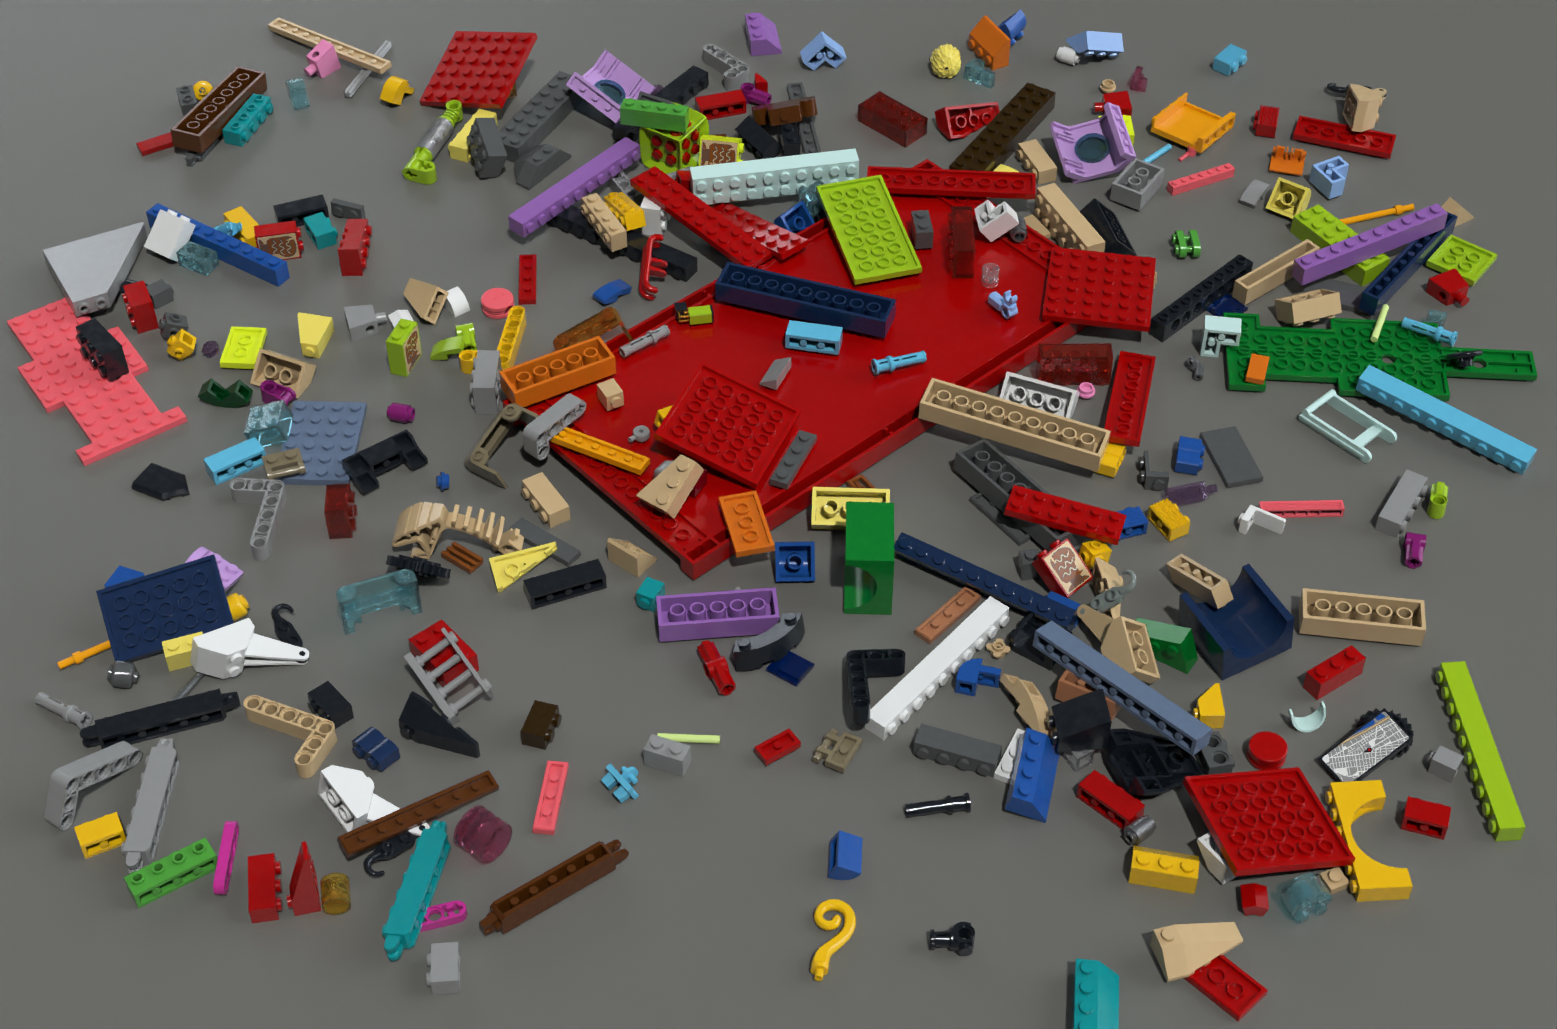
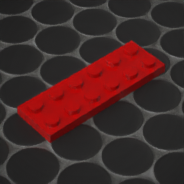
(1340, 136)
(1065, 514)

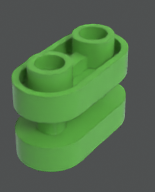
(1180, 246)

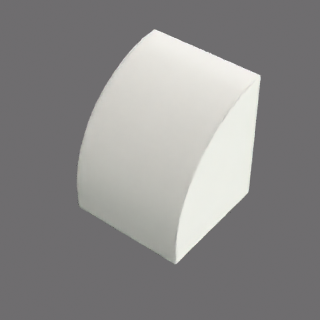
(456, 302)

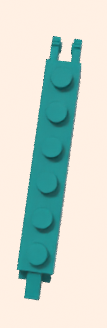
(416, 890)

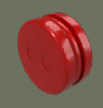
(1267, 751)

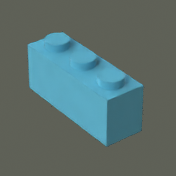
(813, 337)
(234, 460)

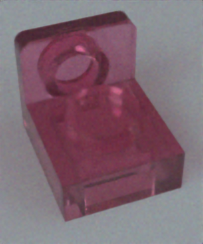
(1138, 80)

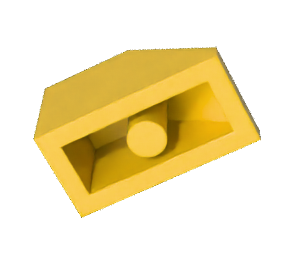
(1210, 708)

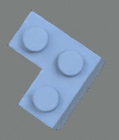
(822, 49)
(1330, 176)

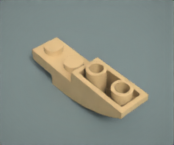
(1031, 702)

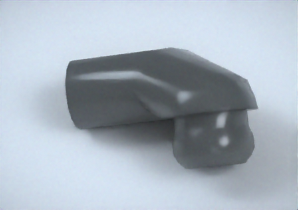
(1197, 367)

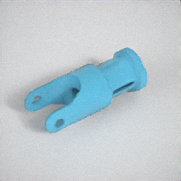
(229, 228)

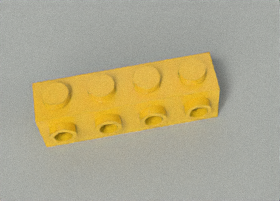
(625, 210)

